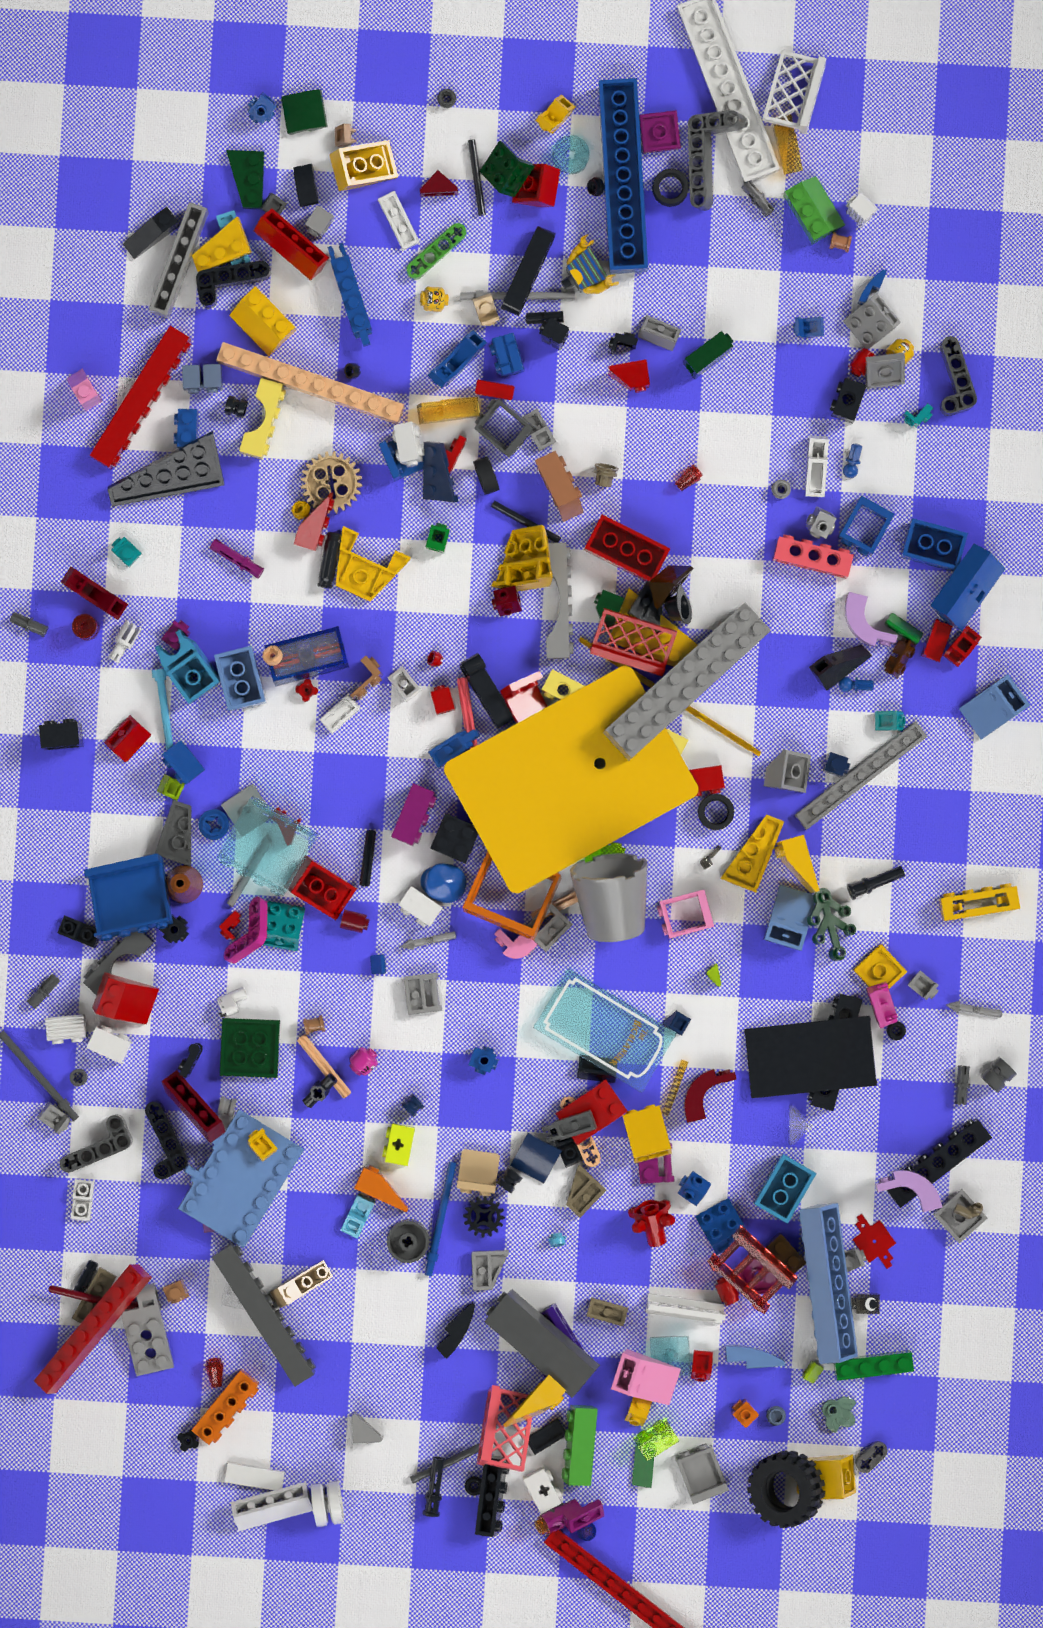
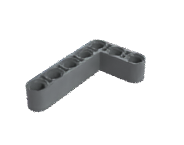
(705, 151)

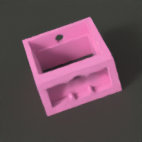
(662, 911)

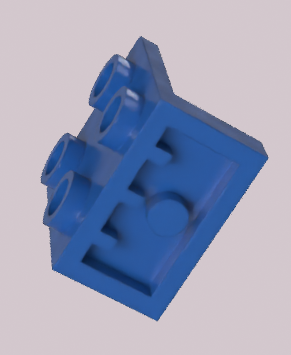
(396, 468)
(719, 1225)

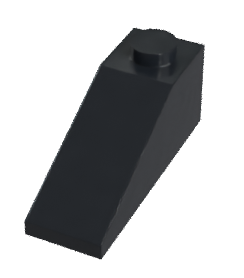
(151, 232)

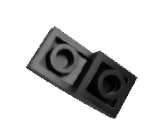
(305, 185)
(78, 931)
(570, 1153)

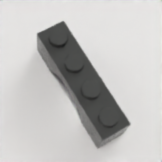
(134, 944)

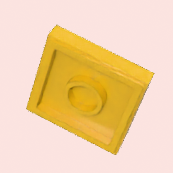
(880, 968)

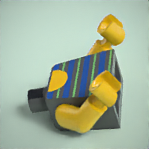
(586, 270)

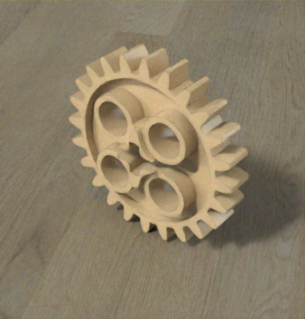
(348, 479)

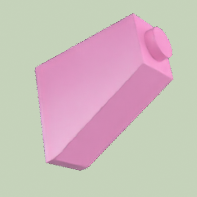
(84, 390)

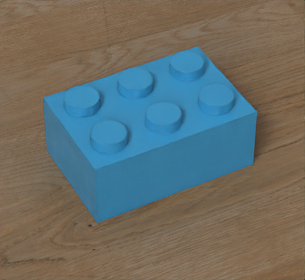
(784, 1188)

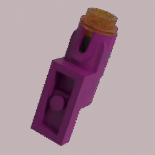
(569, 1515)

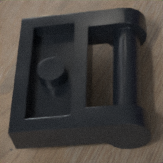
(188, 1064)

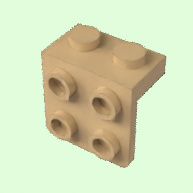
(478, 1172)

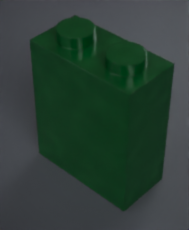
(708, 354)

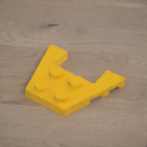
(361, 575)

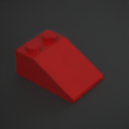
(321, 888)
(124, 999)
(604, 1106)

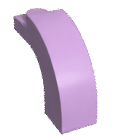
(858, 625)
(926, 1192)

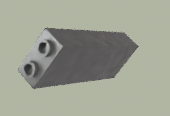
(541, 1342)

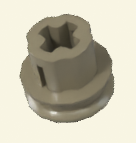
(605, 474)

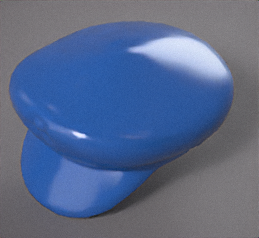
(444, 882)

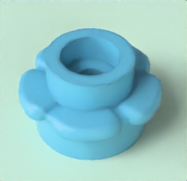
(557, 1240)

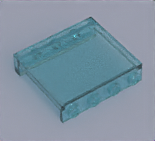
(267, 846)

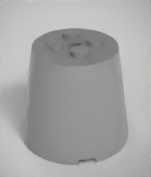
(612, 896)

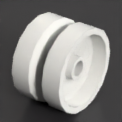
(324, 1504)

